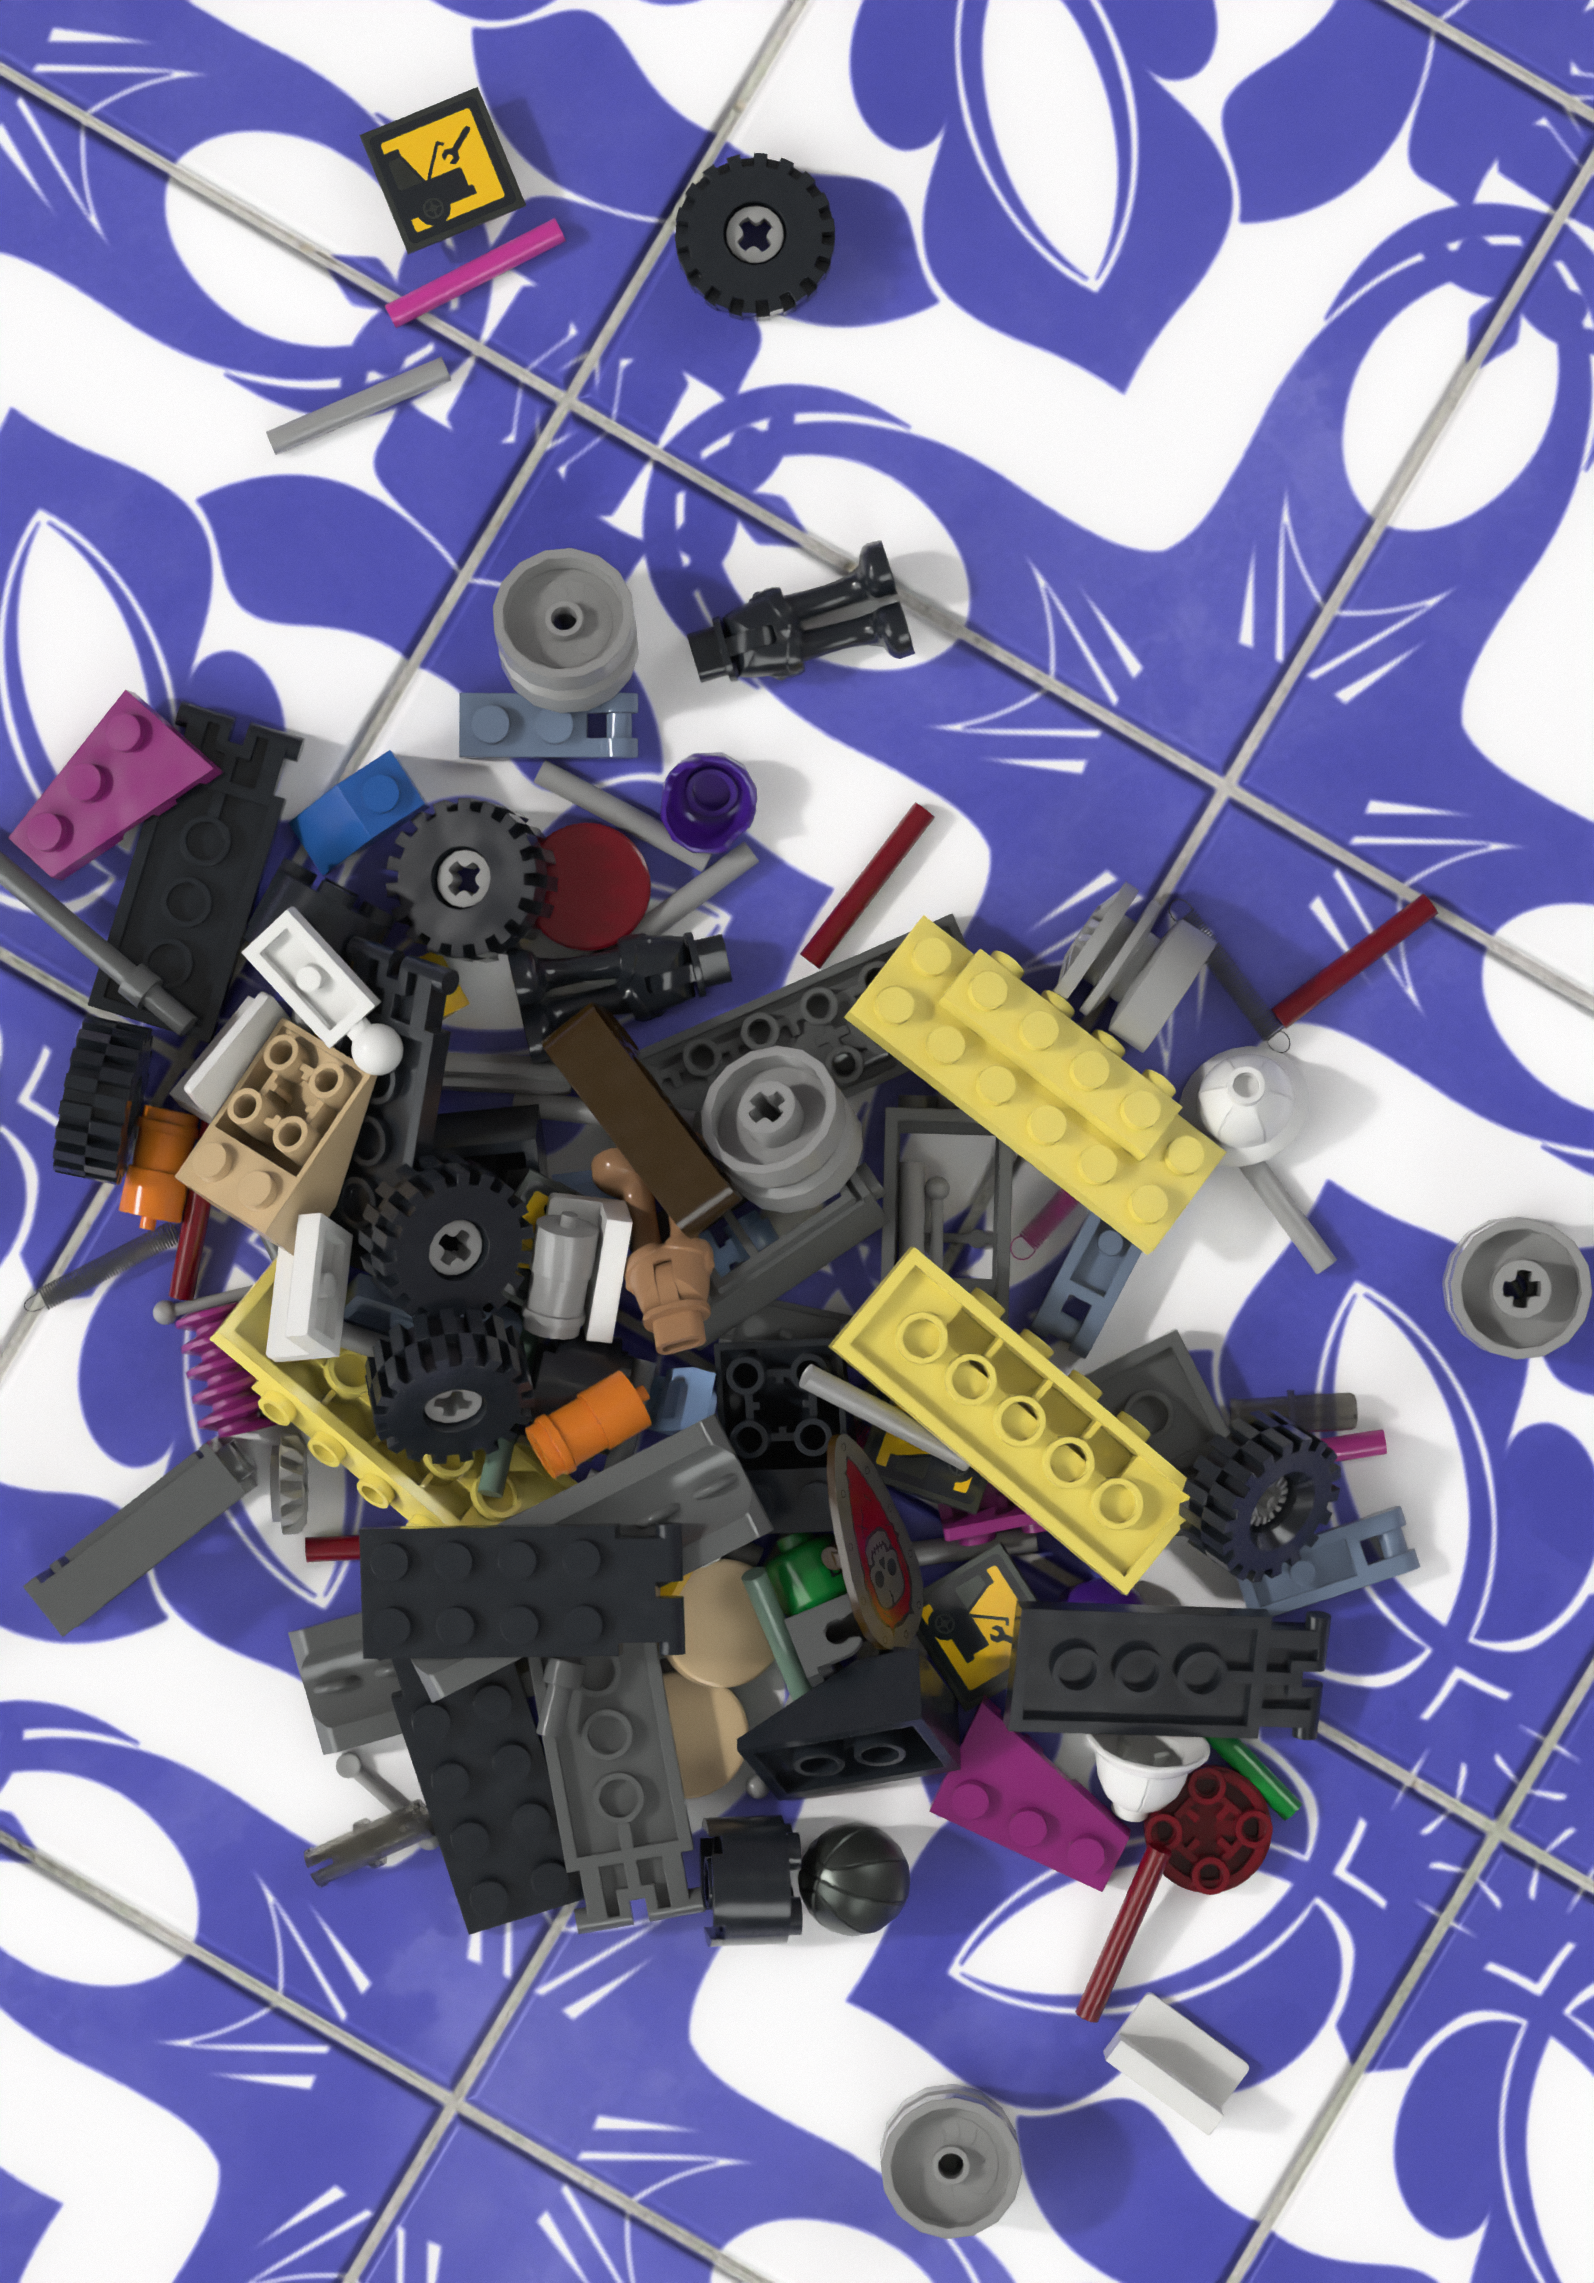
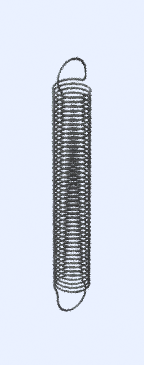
(1233, 990)
(52, 1298)

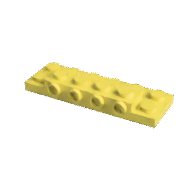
(1038, 1081)
(334, 1409)
(1017, 1417)

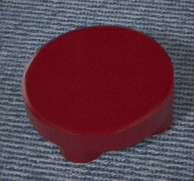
(600, 887)
(1214, 1830)

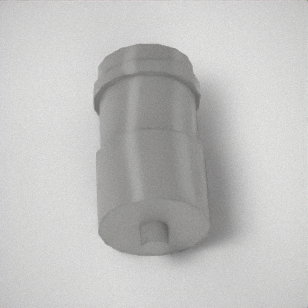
(559, 1277)

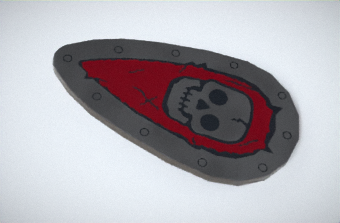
(871, 1548)

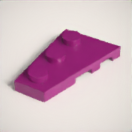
(114, 781)
(1028, 1803)

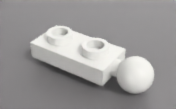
(324, 991)

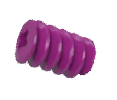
(228, 1383)

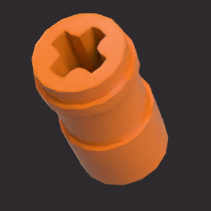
(160, 1151)
(589, 1424)

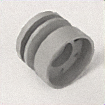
(1133, 966)

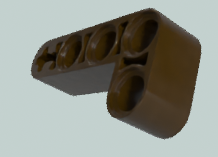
(641, 1119)

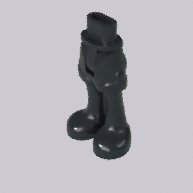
(768, 631)
(648, 972)

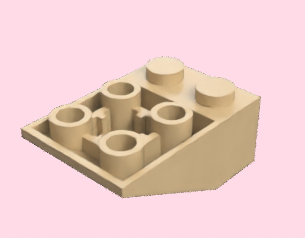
(282, 1136)

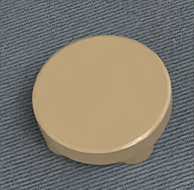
(721, 1629)
(705, 1733)

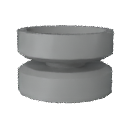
(566, 630)
(782, 1129)
(1554, 1295)
(941, 2123)

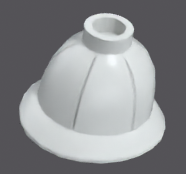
(1247, 1103)
(1145, 1770)

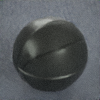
(854, 1879)

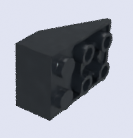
(780, 1427)

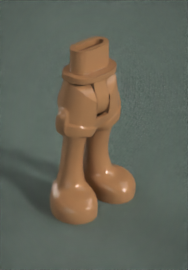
(666, 1278)

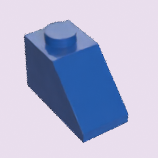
(358, 812)

